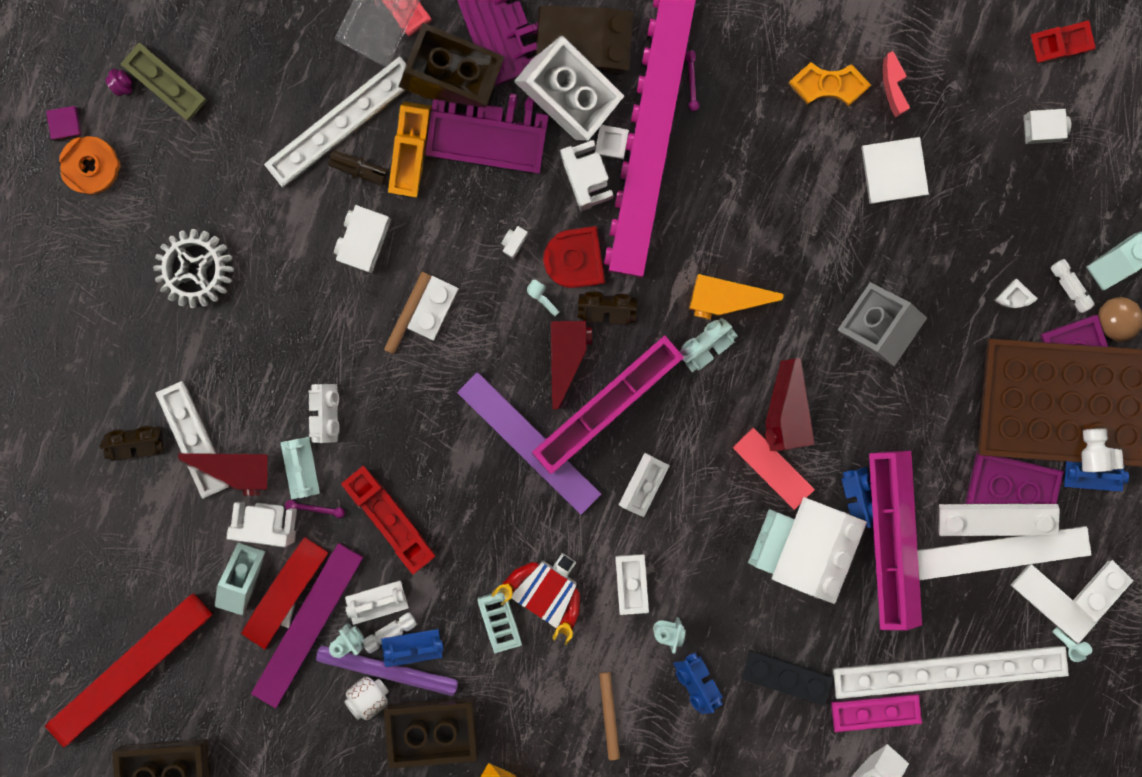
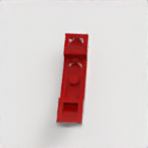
(389, 519)
(284, 592)

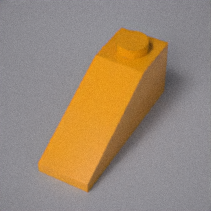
(721, 297)

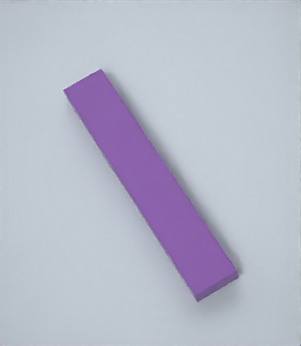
(525, 439)

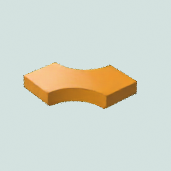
(818, 83)

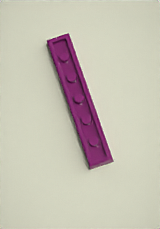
(307, 625)

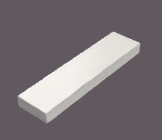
(188, 432)

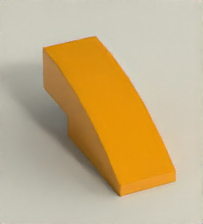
(409, 149)

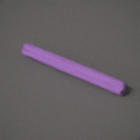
(394, 673)

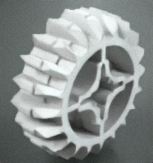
(183, 275)

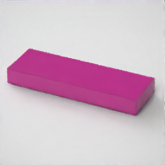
(876, 712)

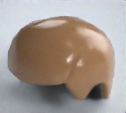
(1120, 319)

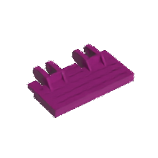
(494, 27)
(486, 137)

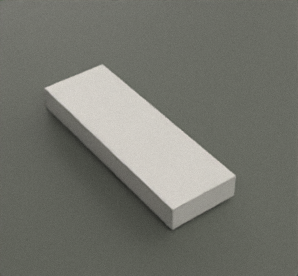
(1052, 603)

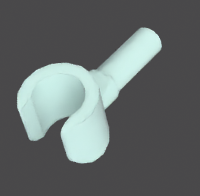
(536, 290)
(1076, 652)

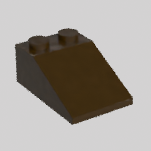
(597, 33)
(450, 69)

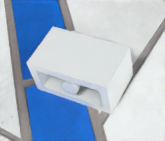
(362, 238)

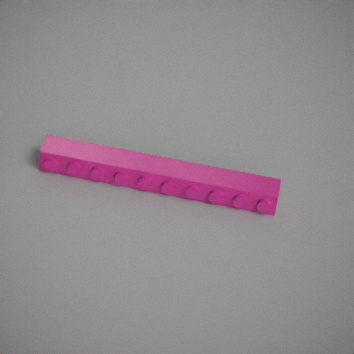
(651, 137)

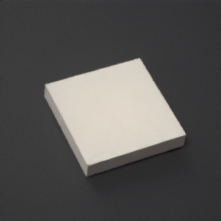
(894, 170)

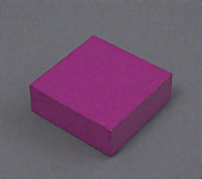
(63, 123)

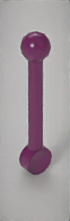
(690, 58)
(337, 512)

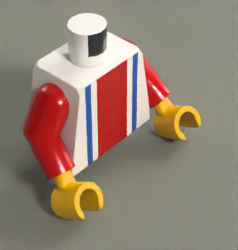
(546, 592)

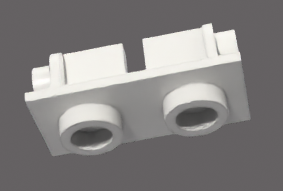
(325, 400)
(376, 602)

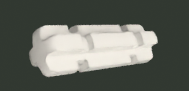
(1072, 286)
(395, 628)

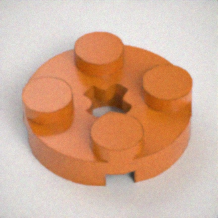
(72, 165)

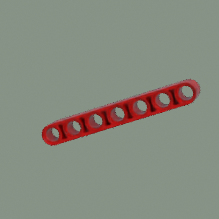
(128, 670)

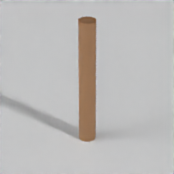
(407, 313)
(609, 715)

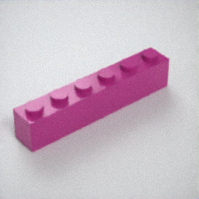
(607, 405)
(895, 540)

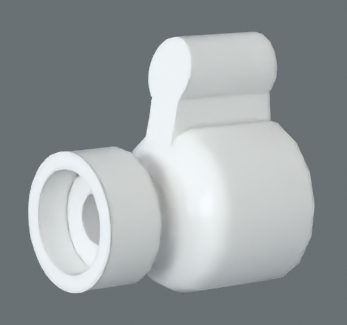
(1096, 455)

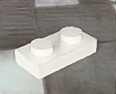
(433, 308)
(644, 485)
(632, 584)
(1102, 591)

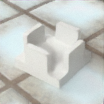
(586, 174)
(262, 524)

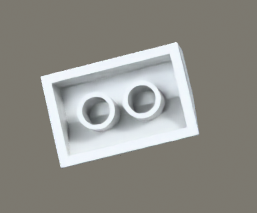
(569, 89)
(819, 550)

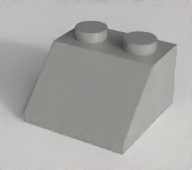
(882, 323)

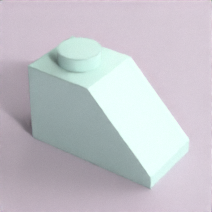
(1118, 262)
(239, 579)

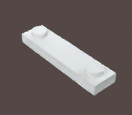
(998, 519)

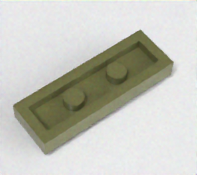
(163, 82)

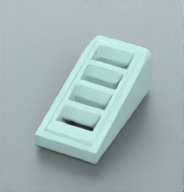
(486, 600)

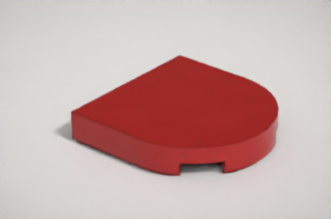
(575, 258)

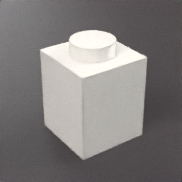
(1046, 126)

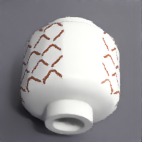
(366, 698)

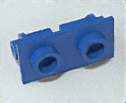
(1104, 480)
(858, 485)
(412, 648)
(703, 696)

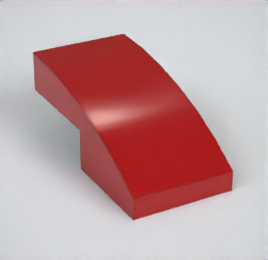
(1063, 42)

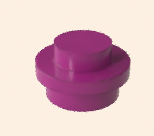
(119, 82)

